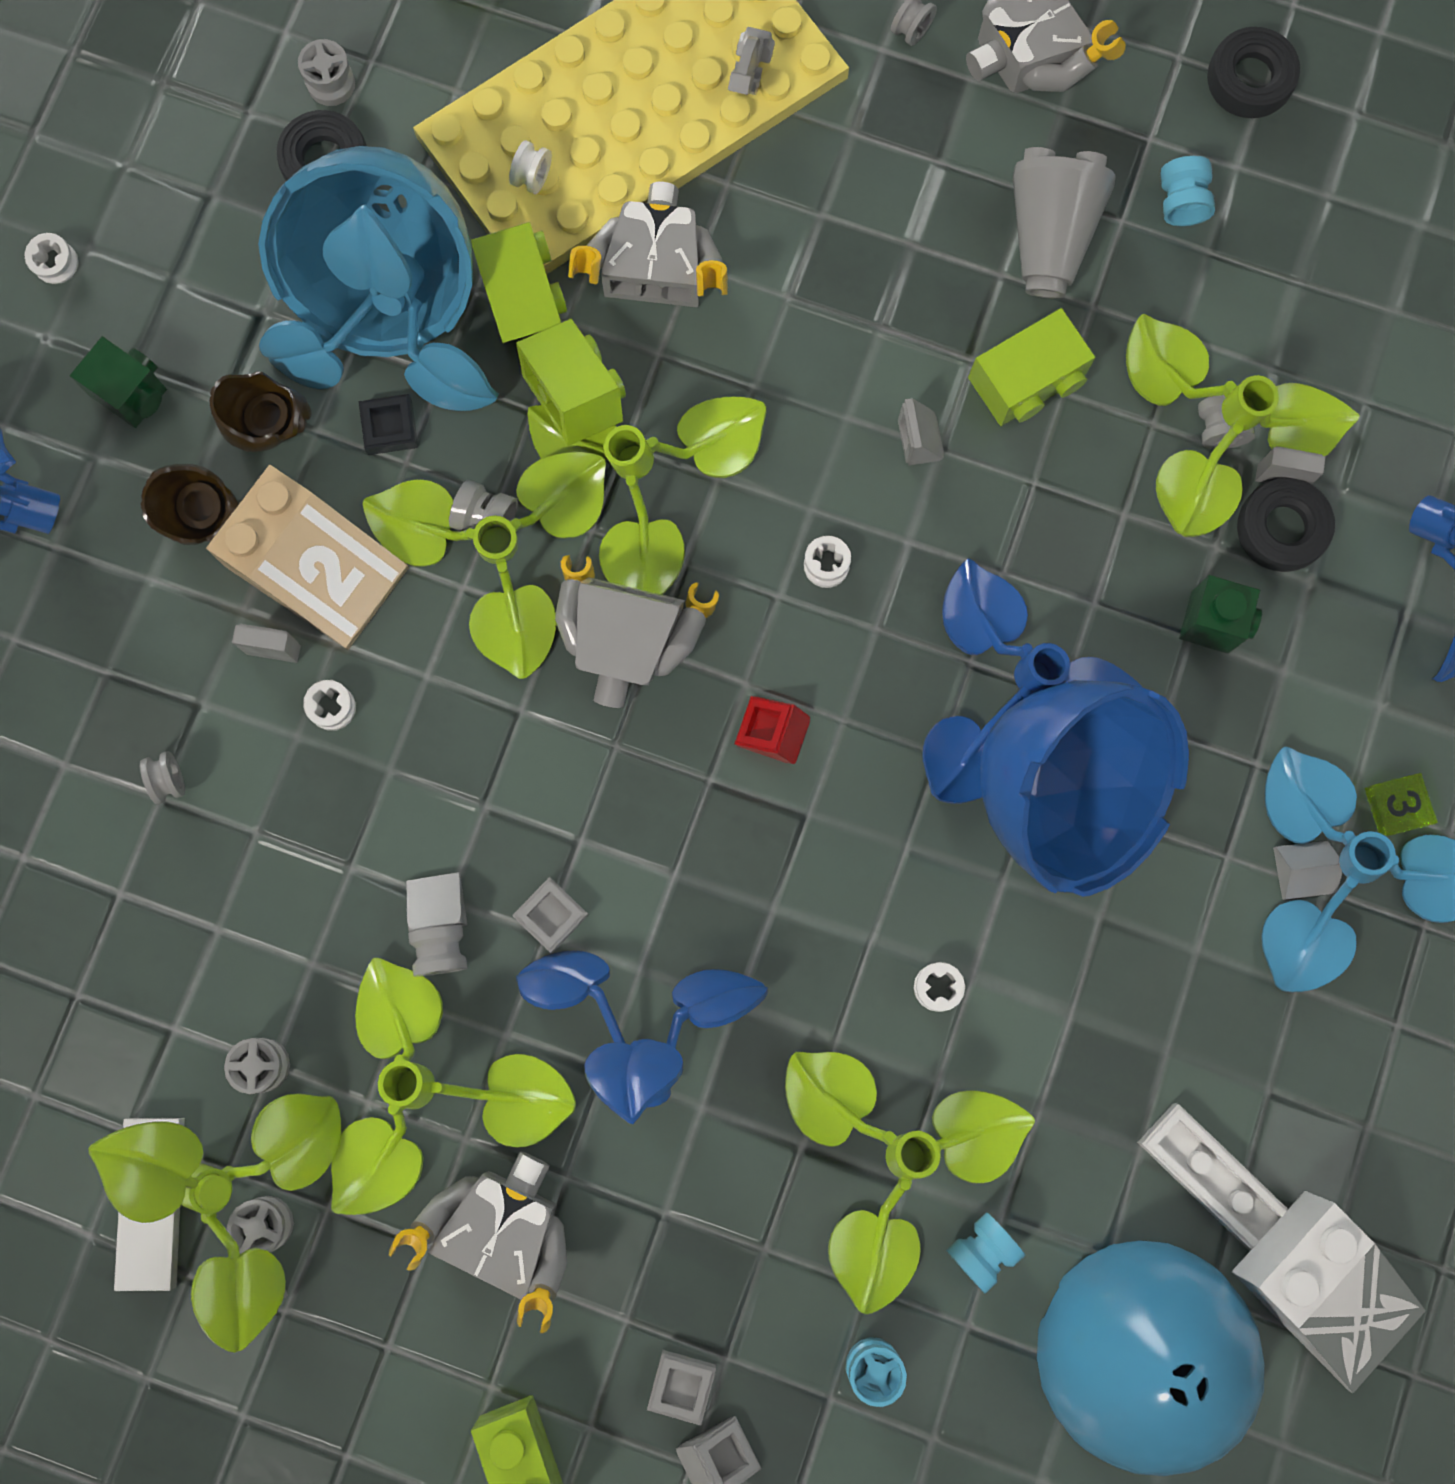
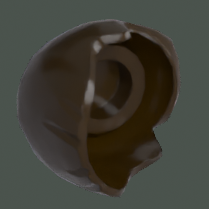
(257, 411)
(186, 503)

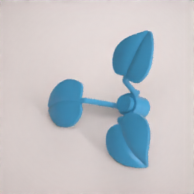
(368, 258)
(1310, 798)

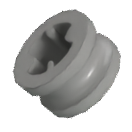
(913, 20)
(162, 777)

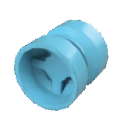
(1187, 191)
(982, 1255)
(881, 1381)

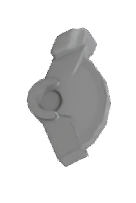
(753, 47)

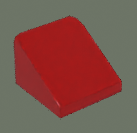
(773, 729)

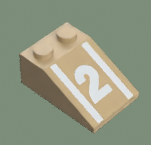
(307, 557)

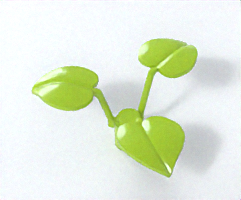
(720, 436)
(1197, 490)
(510, 626)
(979, 1141)
(372, 1159)
(159, 1167)

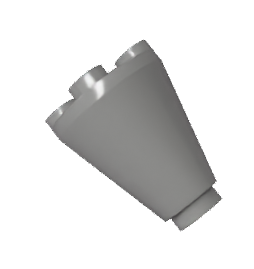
(1057, 215)

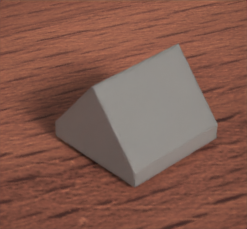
(1307, 869)

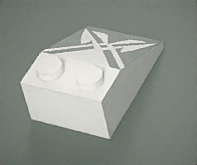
(1330, 1288)

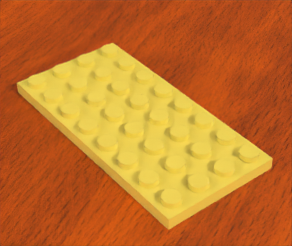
(622, 106)

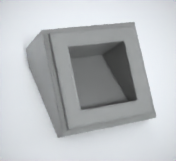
(919, 433)
(435, 902)
(719, 1455)

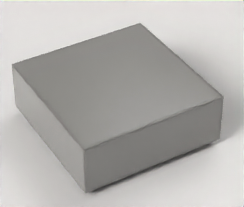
(1290, 464)
(266, 643)
(550, 915)
(681, 1387)

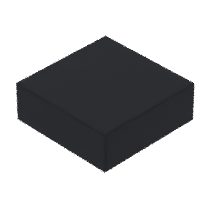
(388, 424)

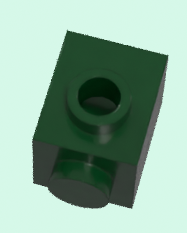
(120, 381)
(1221, 614)

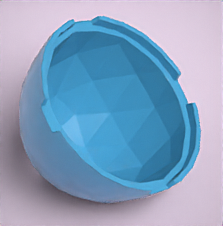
(426, 229)
(1113, 1350)

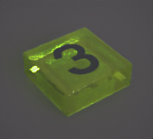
(1401, 805)

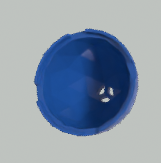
(1083, 781)

